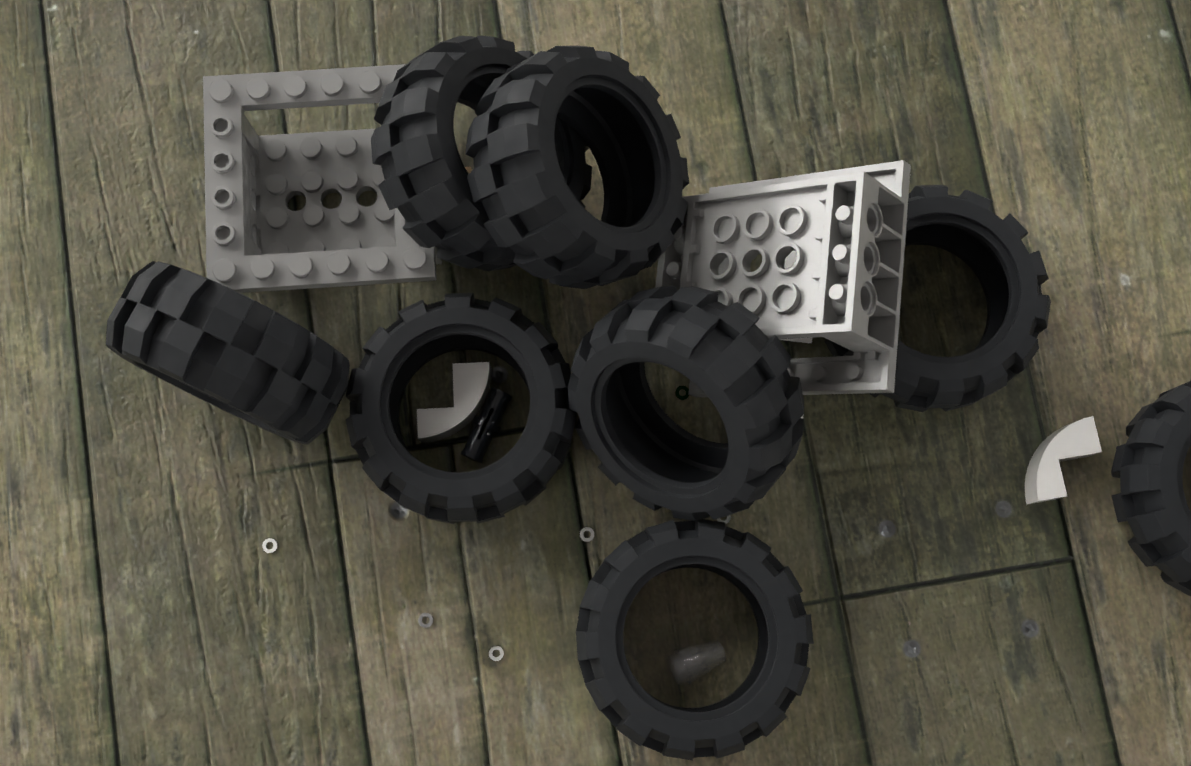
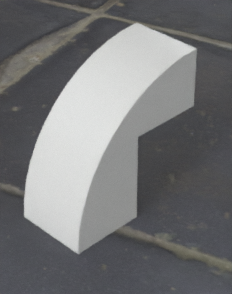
(470, 391)
(1044, 474)

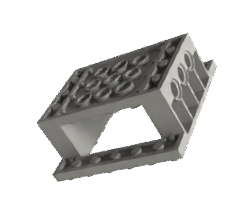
(250, 179)
(845, 271)

